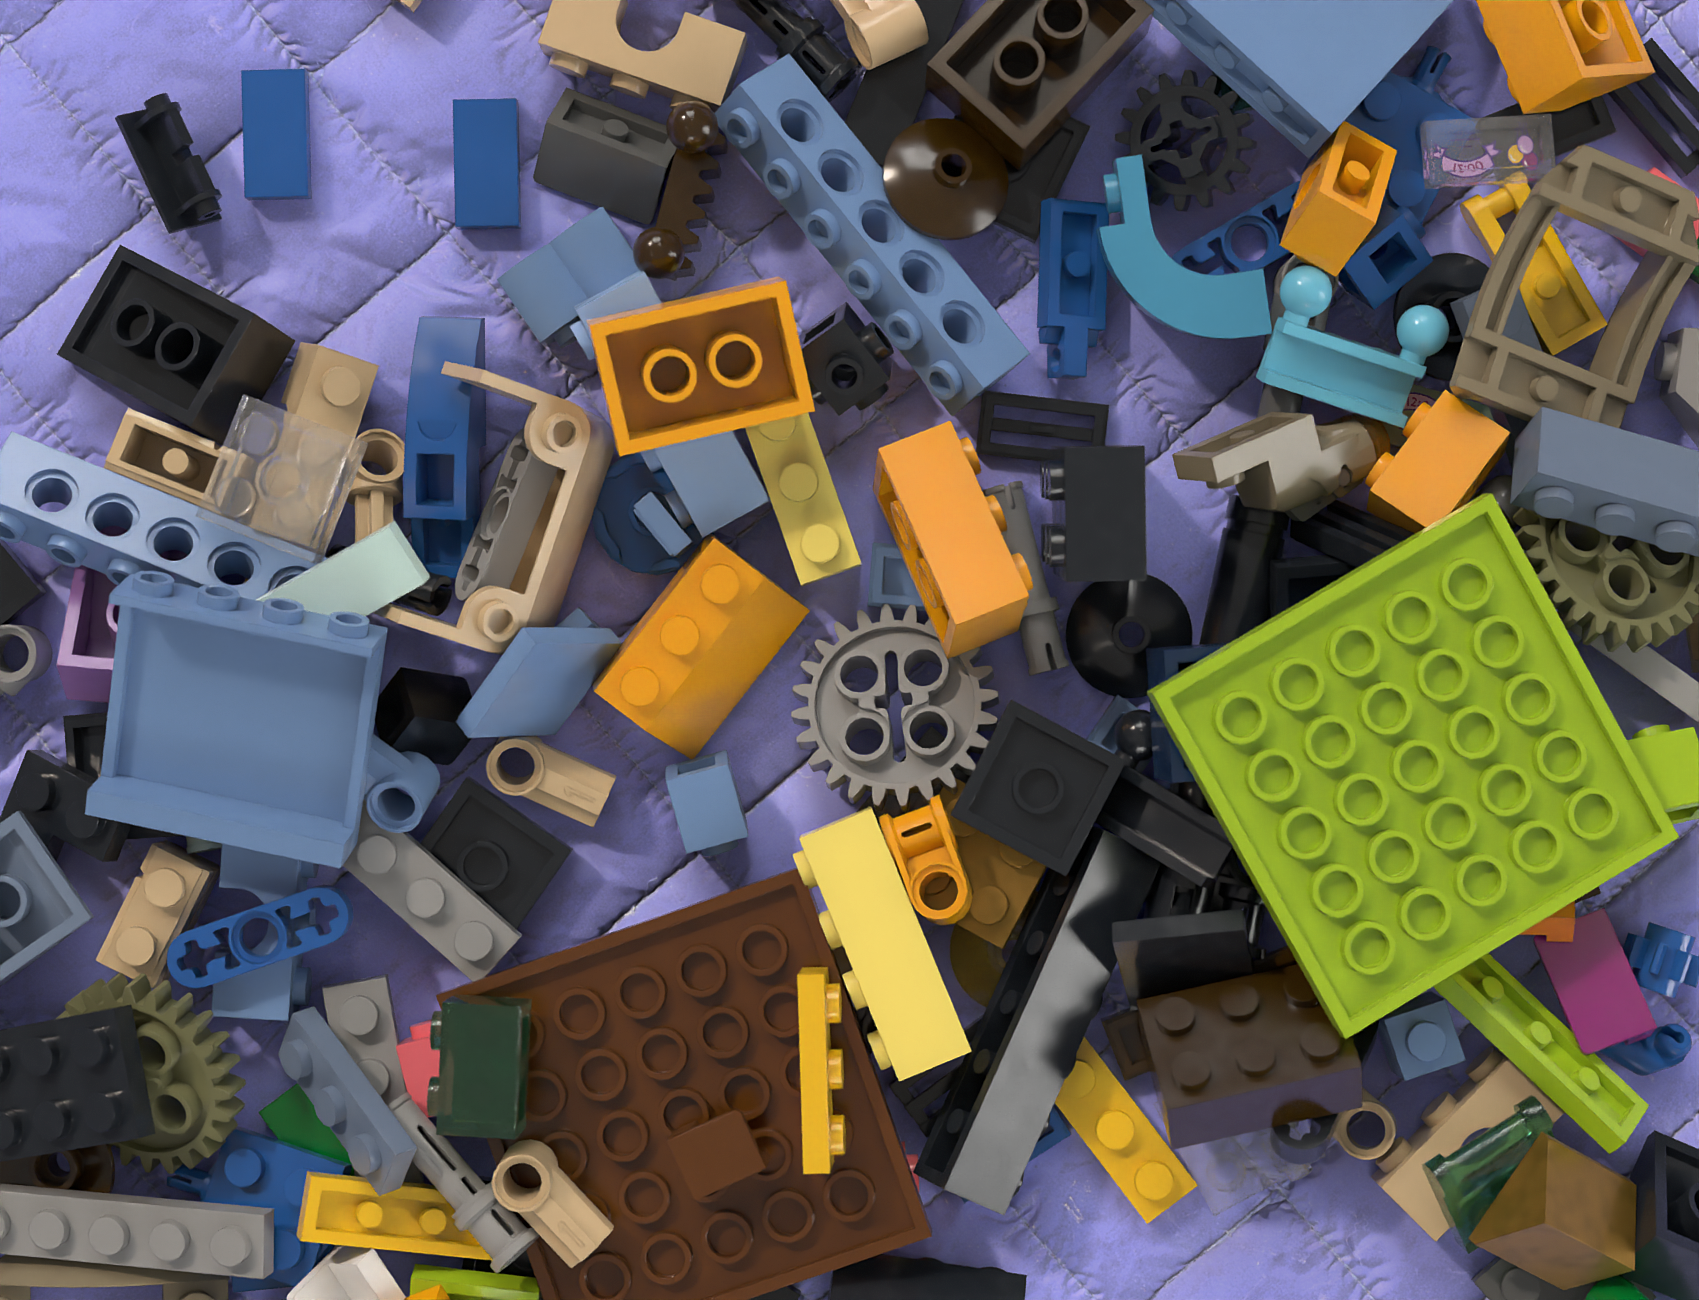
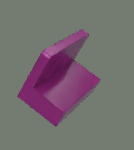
(1596, 985)

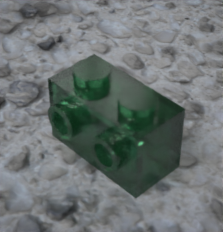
(480, 1066)

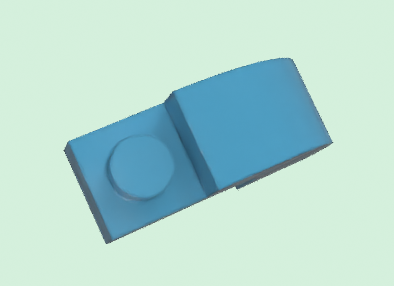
(1160, 287)

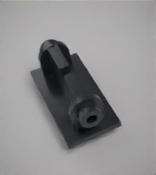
(170, 171)

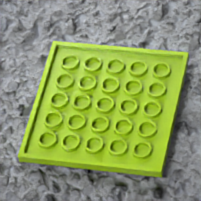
(1413, 765)

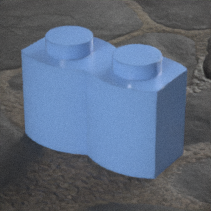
(566, 273)

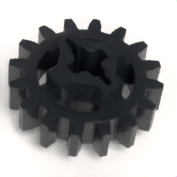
(1175, 114)

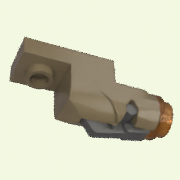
(1287, 460)

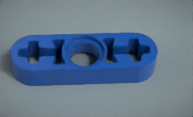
(1200, 253)
(209, 935)

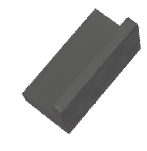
(605, 156)

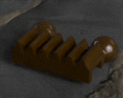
(662, 249)

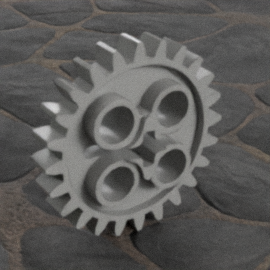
(841, 713)

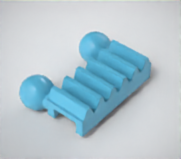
(1343, 369)

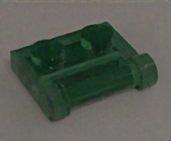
(1477, 1172)

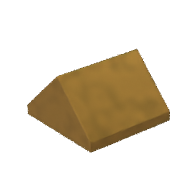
(1562, 1217)

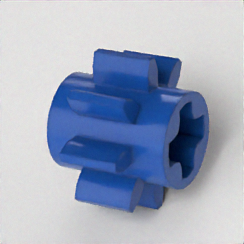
(1662, 959)

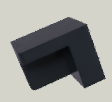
(421, 713)

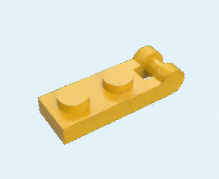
(1551, 287)

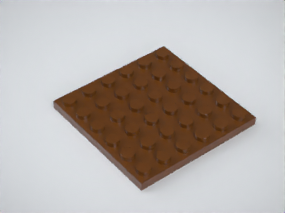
(678, 1030)

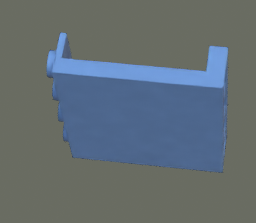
(1300, 59)
(239, 719)

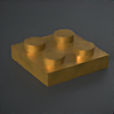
(998, 877)

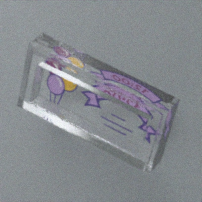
(1487, 151)

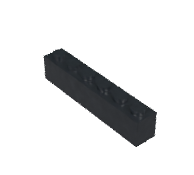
(1035, 1023)

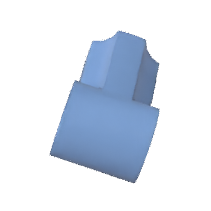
(396, 770)

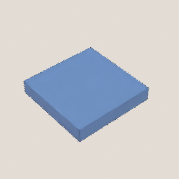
(538, 681)

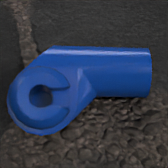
(1653, 1054)

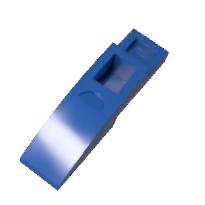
(444, 442)

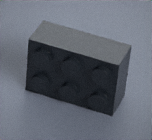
(1095, 513)

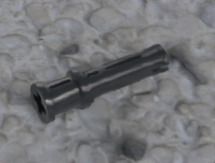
(806, 44)

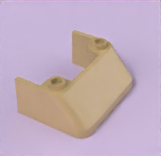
(582, 451)

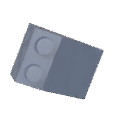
(35, 899)

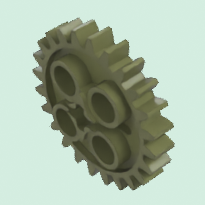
(1583, 577)
(182, 1069)

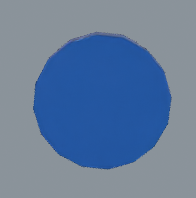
(617, 524)

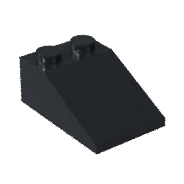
(174, 344)

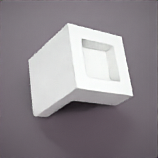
(348, 1275)

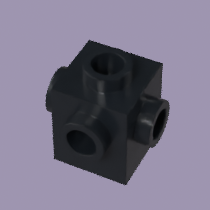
(846, 360)

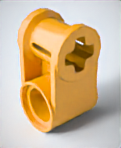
(928, 856)

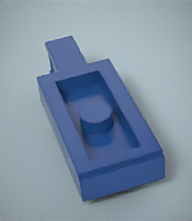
(1070, 284)

